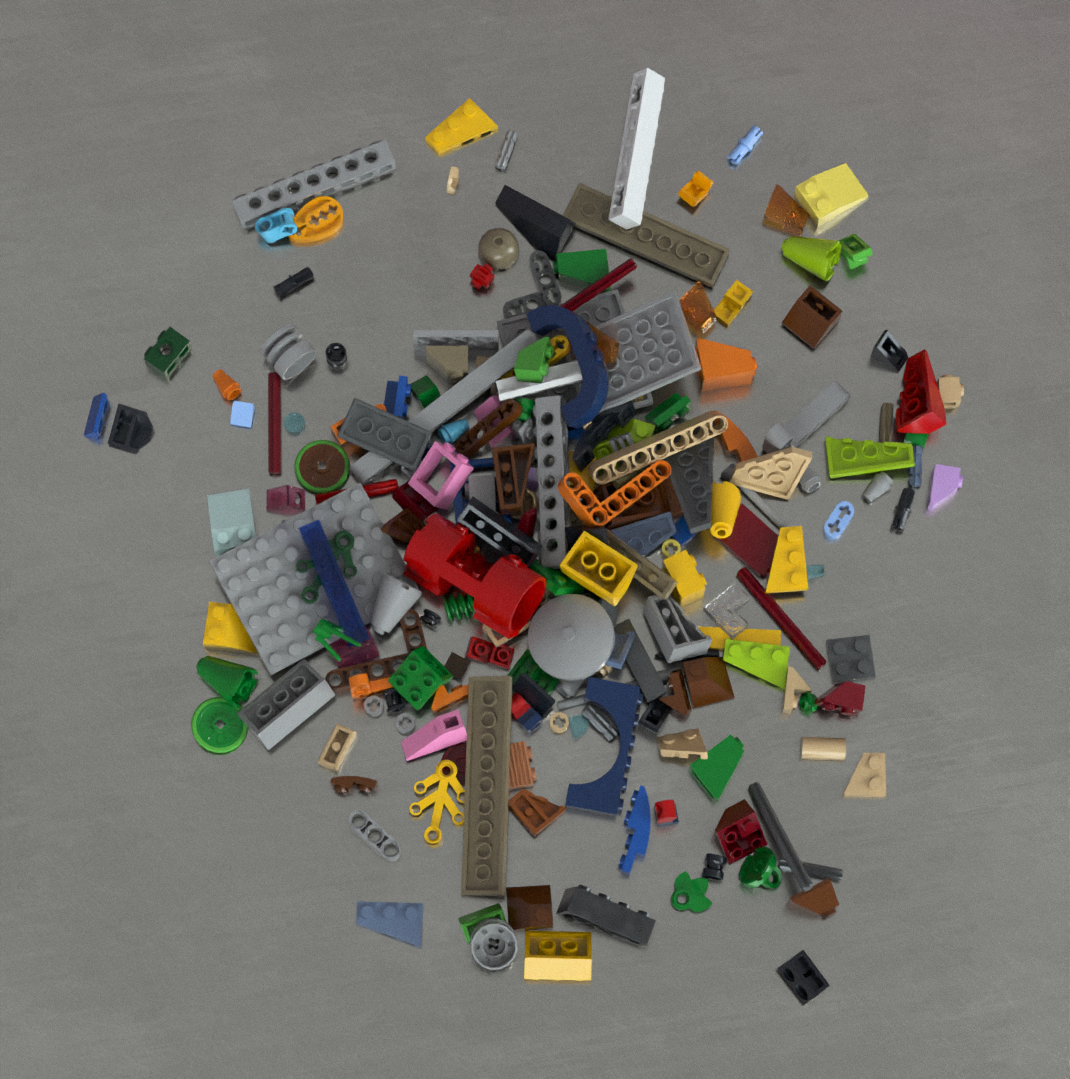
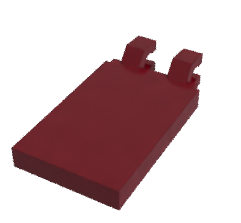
(752, 541)

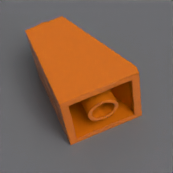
(723, 365)

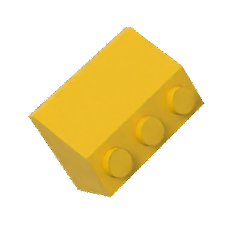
(599, 568)
(558, 955)

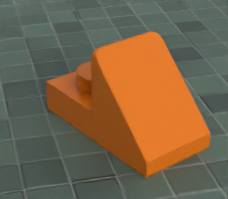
(444, 700)

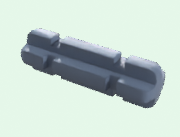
(916, 471)

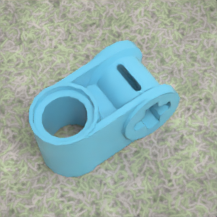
(276, 226)

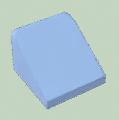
(242, 414)

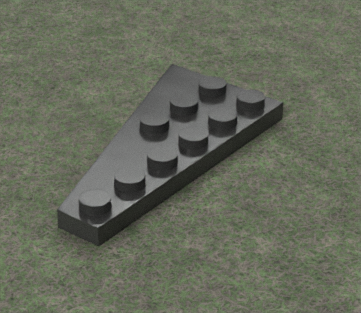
(693, 481)

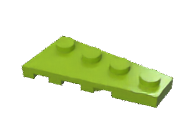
(855, 457)

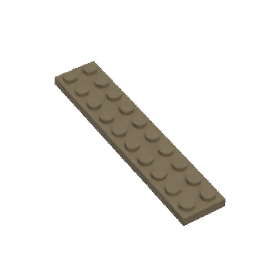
(487, 786)

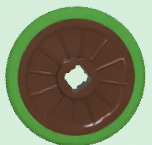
(325, 479)

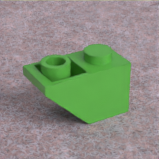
(533, 361)

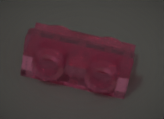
(355, 655)

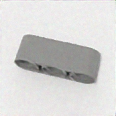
(369, 826)

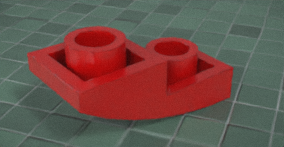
(487, 653)

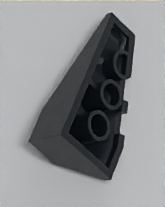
(539, 224)

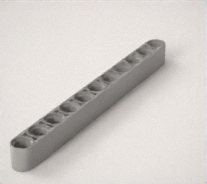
(452, 400)

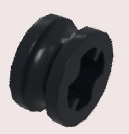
(430, 618)

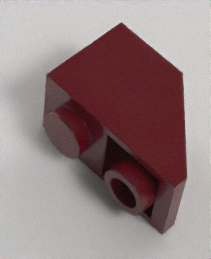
(843, 696)

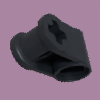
(400, 702)

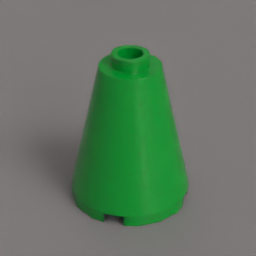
(228, 679)

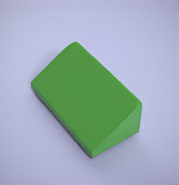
(470, 920)

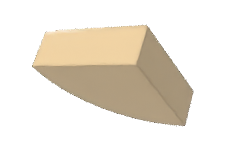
(452, 180)

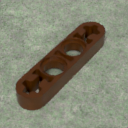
(507, 413)

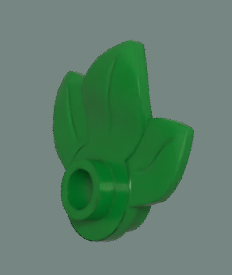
(693, 891)

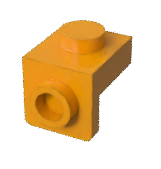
(696, 189)

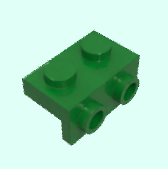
(668, 412)

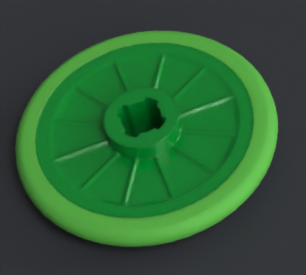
(211, 736)

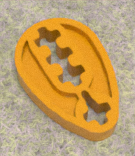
(325, 228)

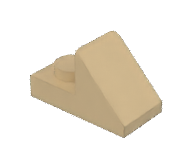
(793, 685)

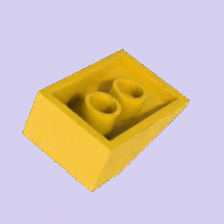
(226, 631)

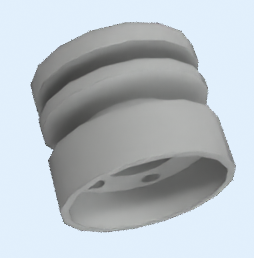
(288, 351)
(493, 956)

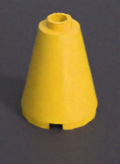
(725, 507)

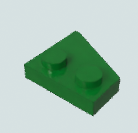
(557, 581)

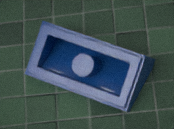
(96, 416)

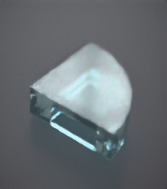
(815, 571)
(578, 725)

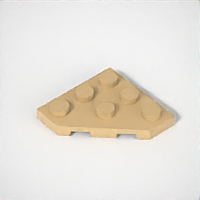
(772, 473)

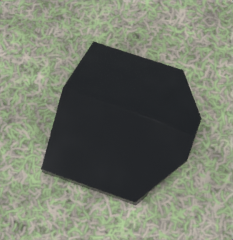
(130, 428)

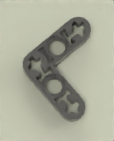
(540, 296)

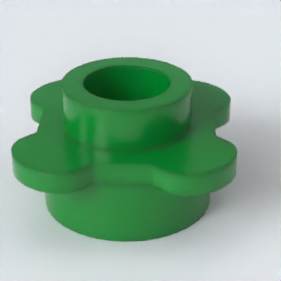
(807, 702)

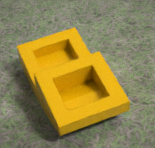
(732, 303)

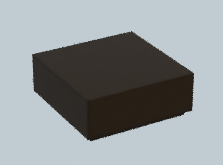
(457, 666)

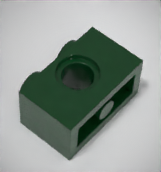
(162, 363)

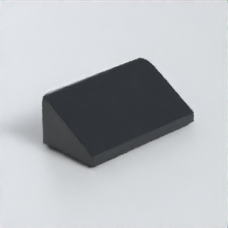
(533, 694)

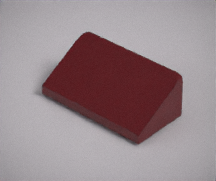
(408, 497)

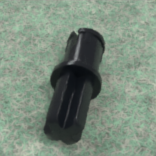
(293, 282)
(903, 509)

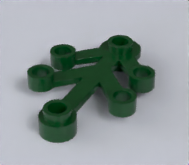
(338, 549)

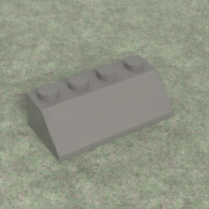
(286, 704)

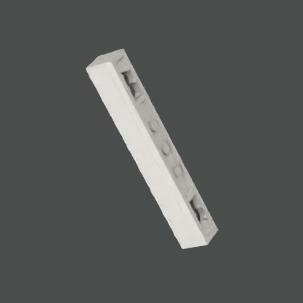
(637, 149)

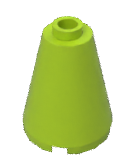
(813, 254)

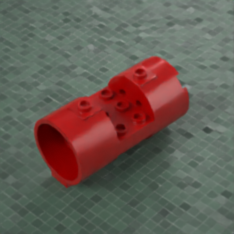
(503, 591)

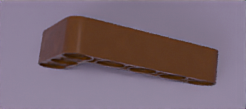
(386, 664)

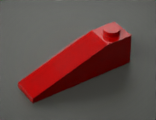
(921, 400)

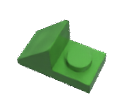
(855, 250)

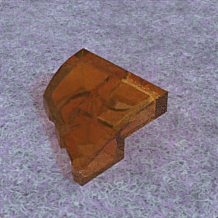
(786, 211)

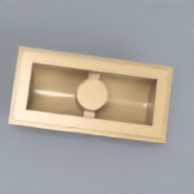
(336, 747)
(823, 748)

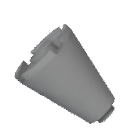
(392, 603)

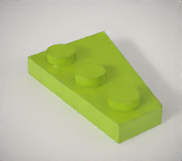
(759, 659)

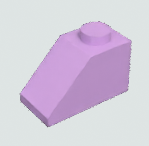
(944, 484)

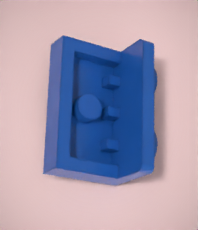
(396, 397)

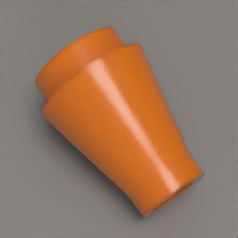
(228, 387)

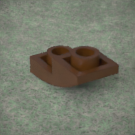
(346, 784)

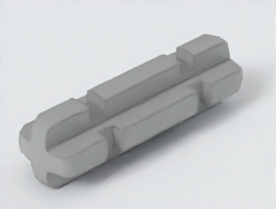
(506, 150)

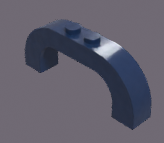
(590, 359)

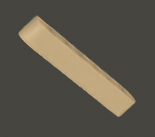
(667, 449)

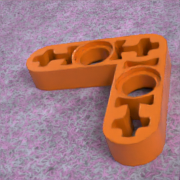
(362, 688)

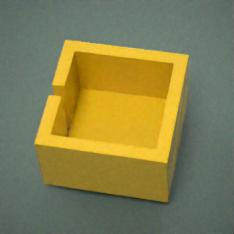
(690, 583)

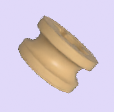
(555, 728)

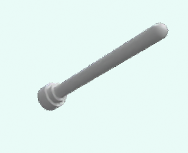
(757, 500)

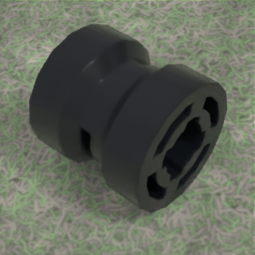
(336, 351)
(714, 867)

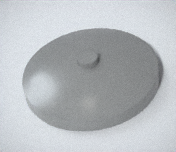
(571, 637)

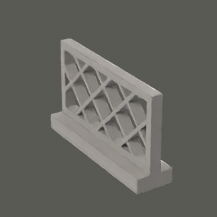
(479, 342)

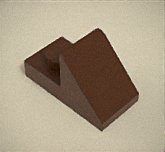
(679, 699)

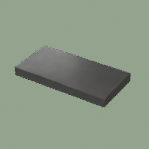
(384, 434)

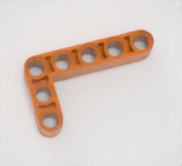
(617, 499)

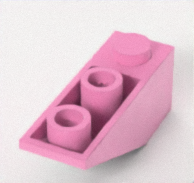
(435, 735)

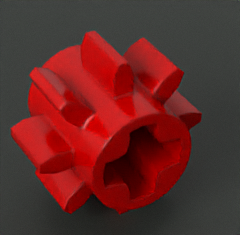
(482, 276)

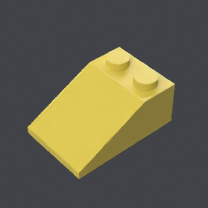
(830, 194)

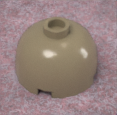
(498, 248)

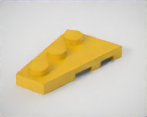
(460, 126)
(788, 564)

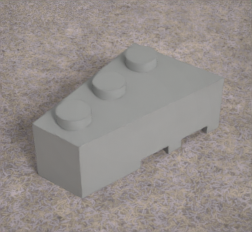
(673, 630)

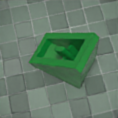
(425, 391)

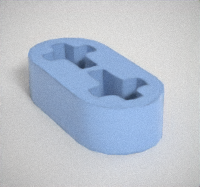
(834, 517)

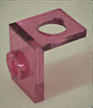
(283, 497)

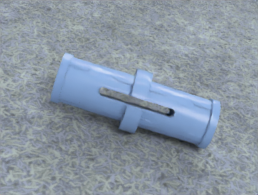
(745, 144)

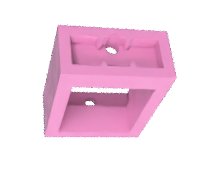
(454, 482)

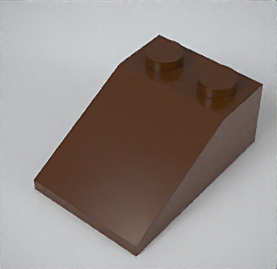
(648, 506)

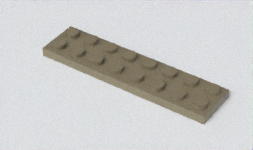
(652, 239)

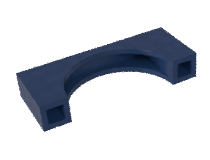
(620, 703)

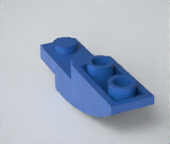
(638, 822)

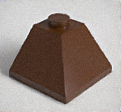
(707, 681)
(817, 901)
(529, 908)

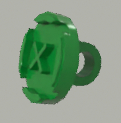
(758, 868)

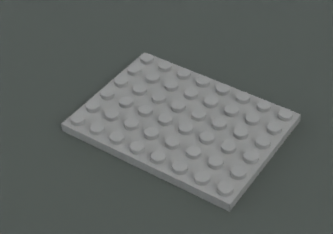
(267, 588)

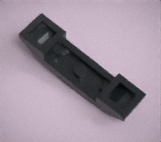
(599, 430)

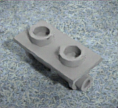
(525, 432)

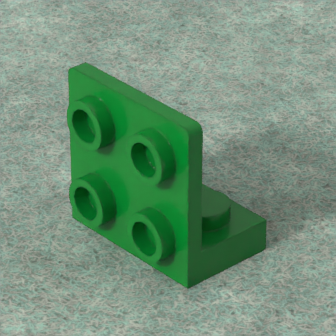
(419, 677)

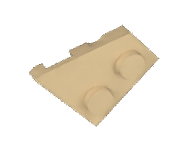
(682, 744)
(868, 777)

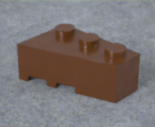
(511, 475)

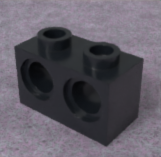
(803, 976)

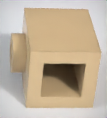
(950, 390)

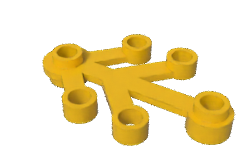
(440, 798)

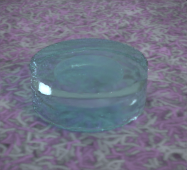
(294, 423)

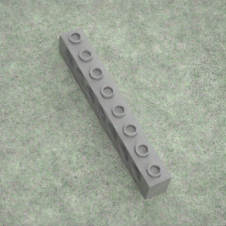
(326, 186)
(559, 450)

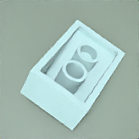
(231, 519)

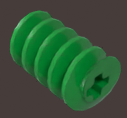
(458, 605)

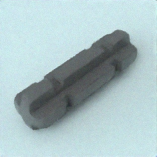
(599, 722)

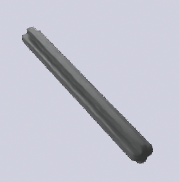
(781, 837)

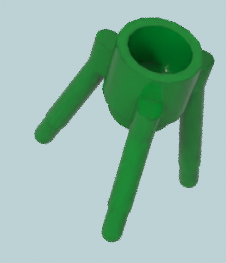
(326, 629)

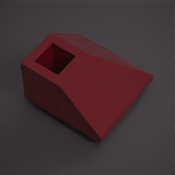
(739, 831)

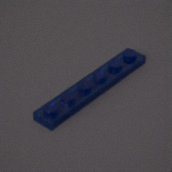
(333, 582)

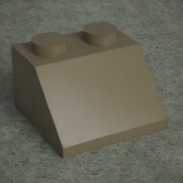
(448, 362)

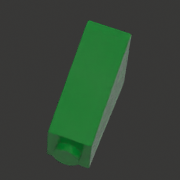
(582, 267)
(719, 767)

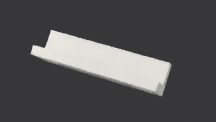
(557, 377)

